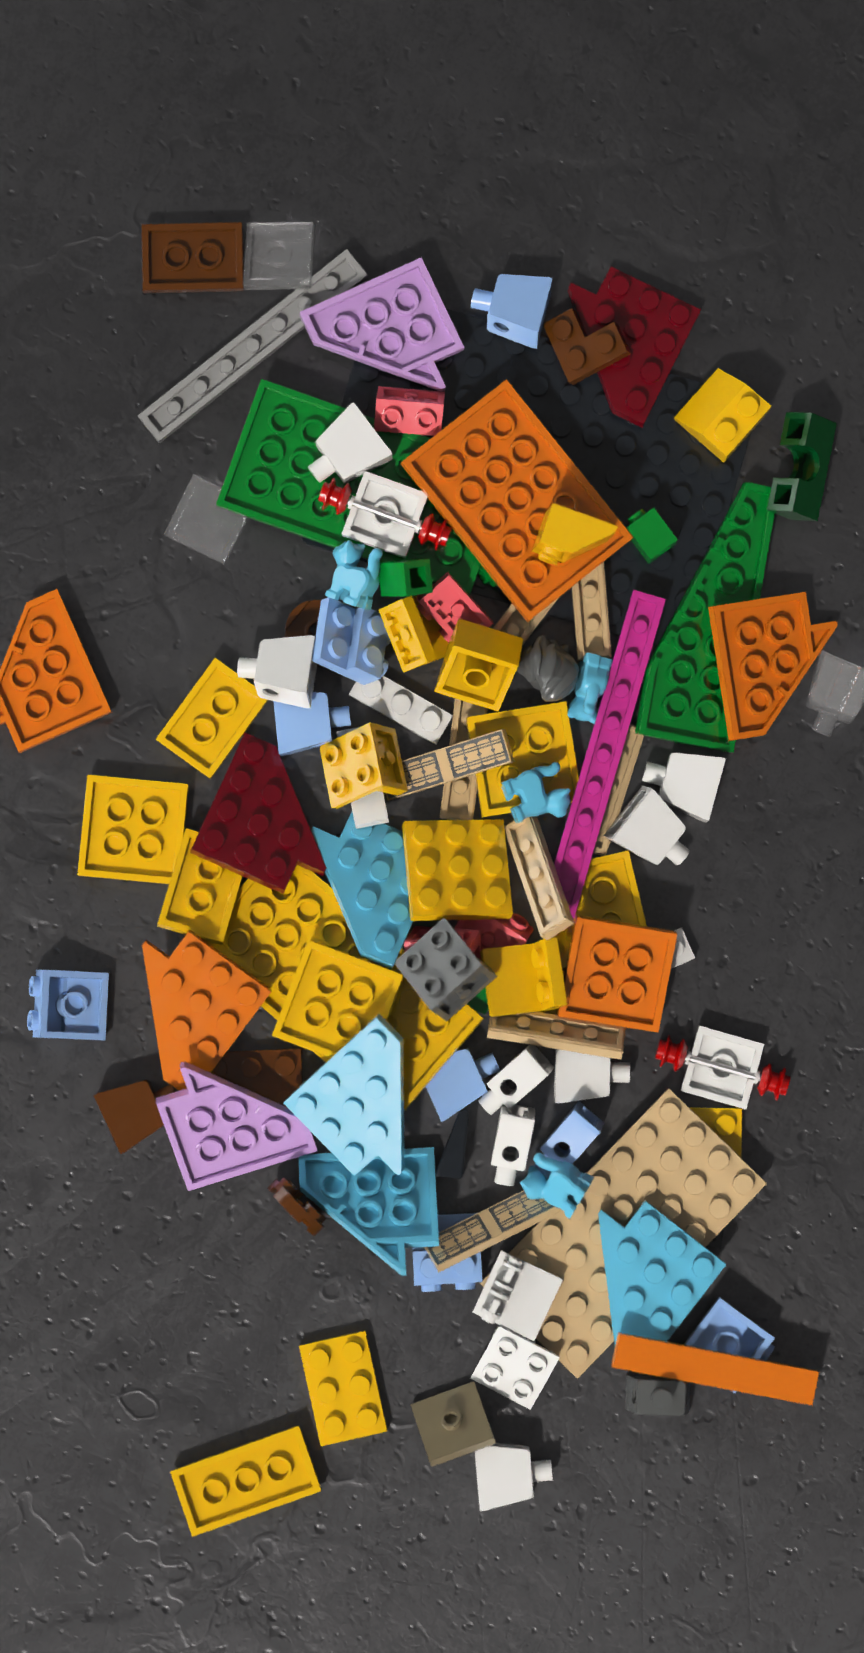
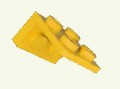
(412, 635)
(362, 764)
(526, 978)

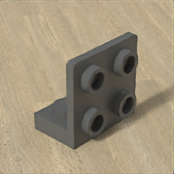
(444, 970)

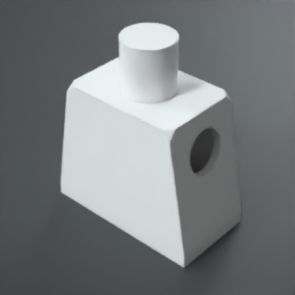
(349, 448)
(283, 670)
(687, 782)
(649, 829)
(525, 1070)
(585, 1076)
(514, 1130)
(507, 1474)

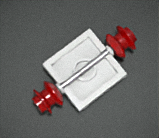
(384, 514)
(722, 1067)

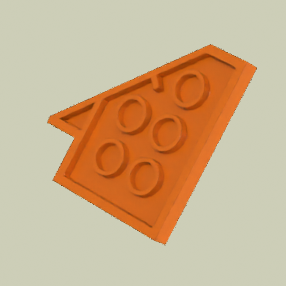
(762, 657)
(47, 676)
(198, 1004)

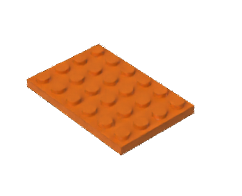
(495, 481)

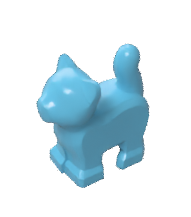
(353, 583)
(589, 687)
(533, 796)
(562, 1189)

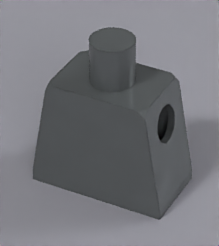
(657, 1395)

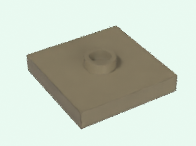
(453, 1424)

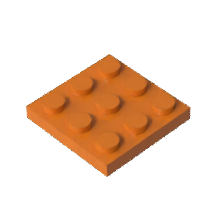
(617, 973)

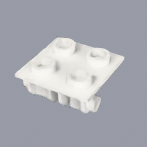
(517, 1295)
(515, 1367)

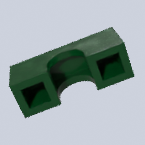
(811, 444)

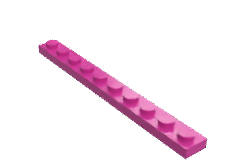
(606, 744)

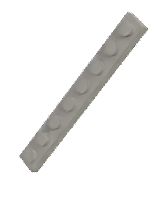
(248, 349)

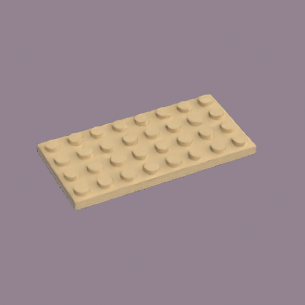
(660, 1159)

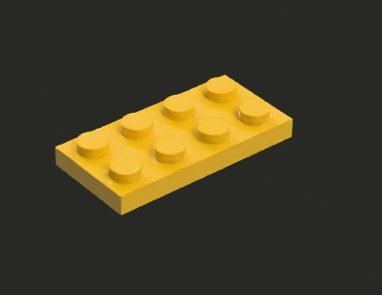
(245, 1480)

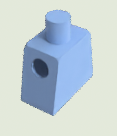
(516, 307)
(307, 727)
(460, 1082)
(575, 1129)

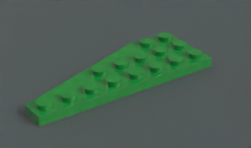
(681, 680)

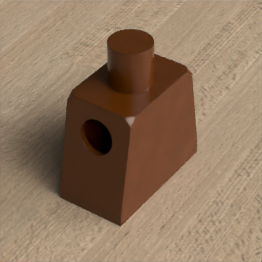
(131, 1112)

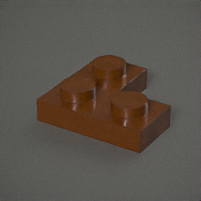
(584, 354)

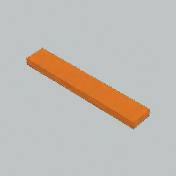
(715, 1368)

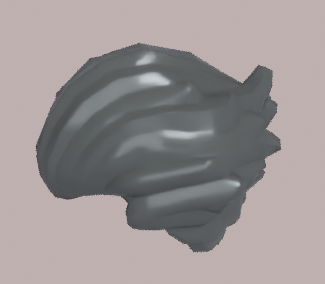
(549, 668)

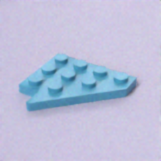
(370, 886)
(358, 1099)
(376, 1203)
(653, 1272)

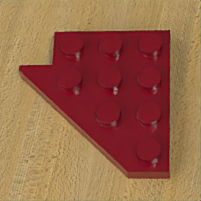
(654, 330)
(258, 821)

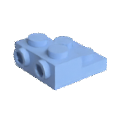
(351, 641)
(68, 1004)
(462, 1274)
(731, 1332)

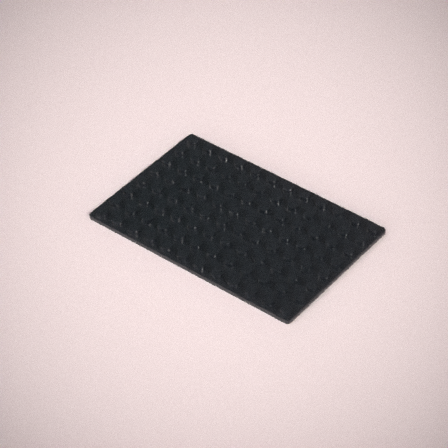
(623, 462)

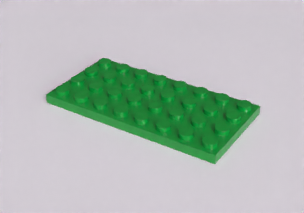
(275, 487)

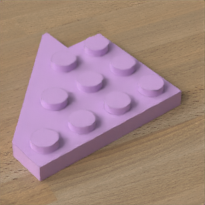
(389, 325)
(227, 1130)

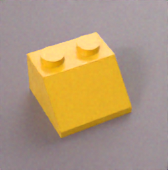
(722, 413)
(569, 534)
(479, 664)

